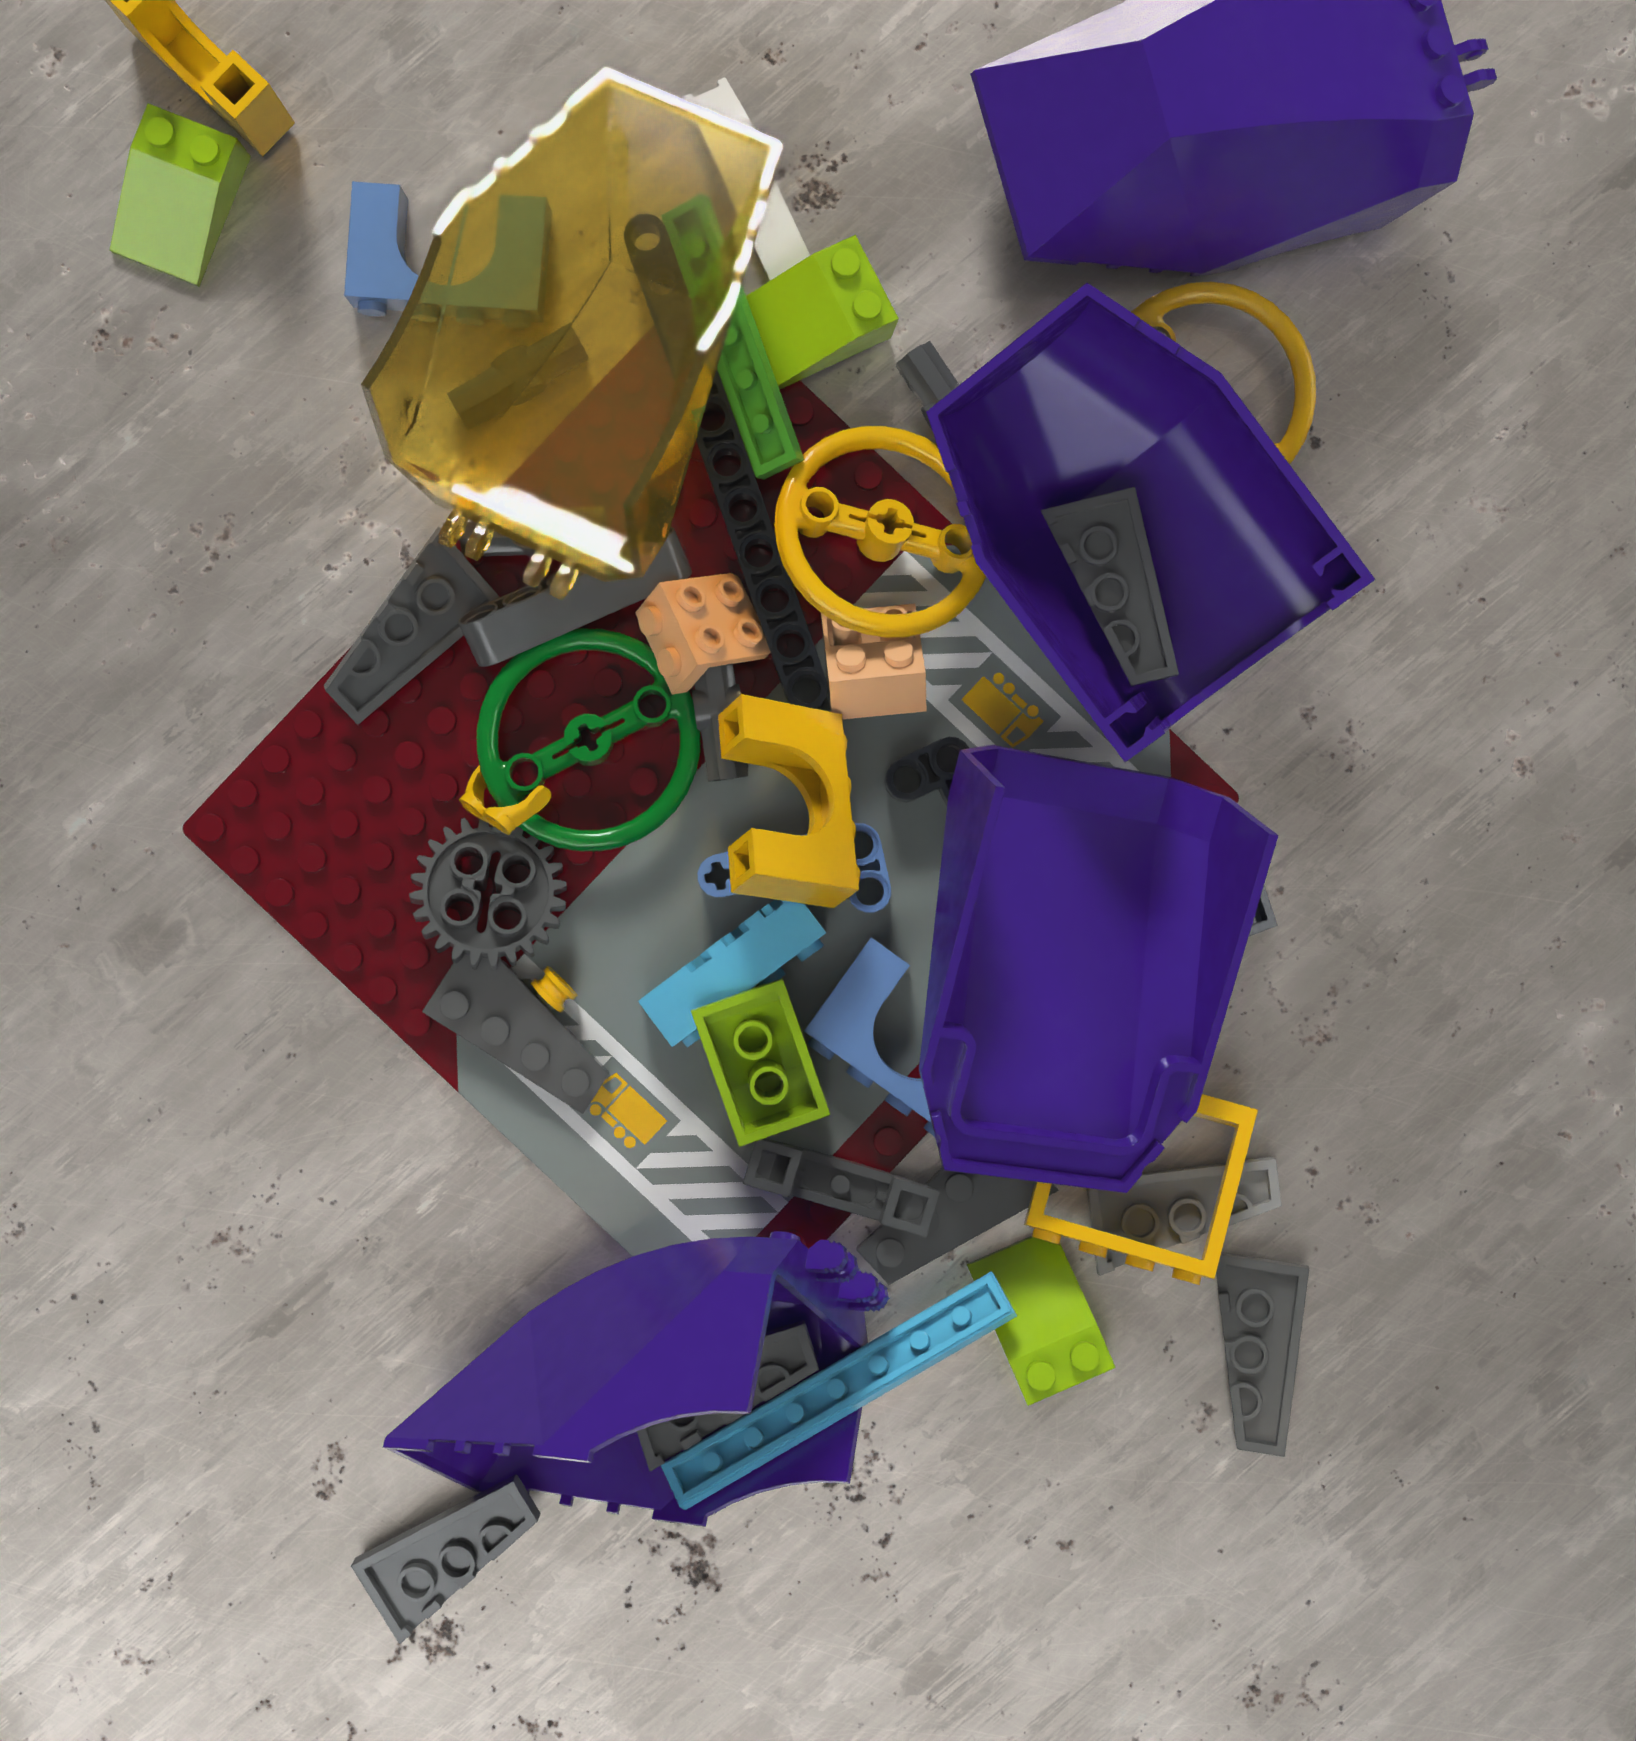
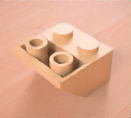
(874, 672)

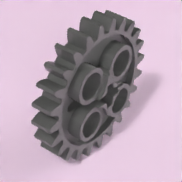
(446, 885)

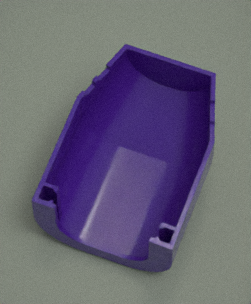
(1231, 529)

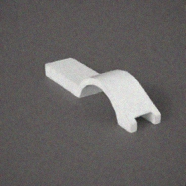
(778, 238)

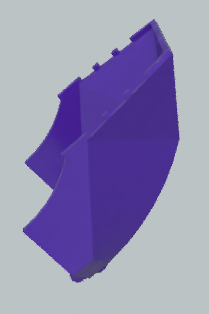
(1226, 128)
(642, 1348)

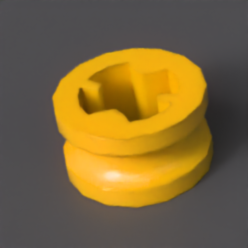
(553, 989)

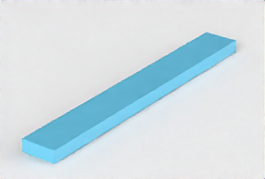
(838, 1390)

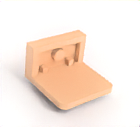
(700, 627)

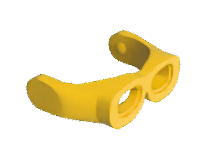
(502, 818)

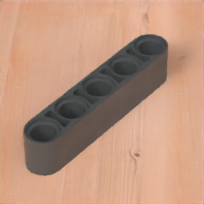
(534, 617)

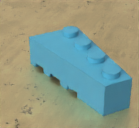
(733, 965)

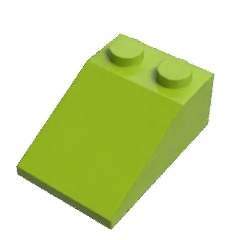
(176, 194)
(821, 312)
(760, 1062)
(1055, 1333)

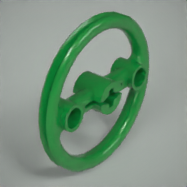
(499, 774)

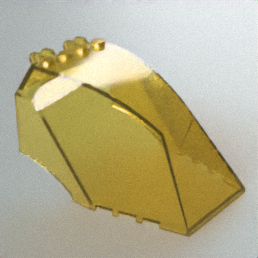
(575, 330)

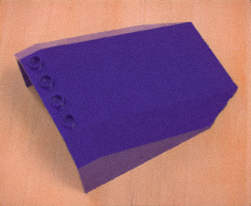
(1080, 963)

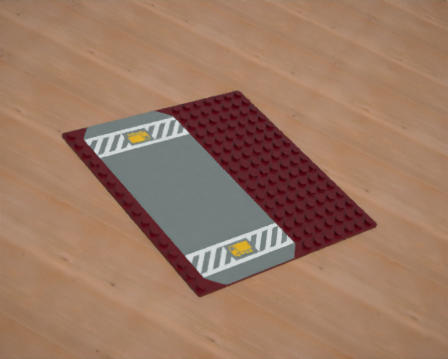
(337, 811)

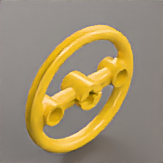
(1270, 316)
(868, 529)

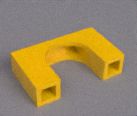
(218, 79)
(811, 753)

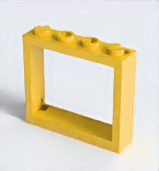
(1144, 1255)

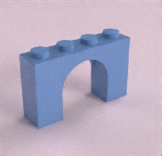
(376, 258)
(847, 1027)

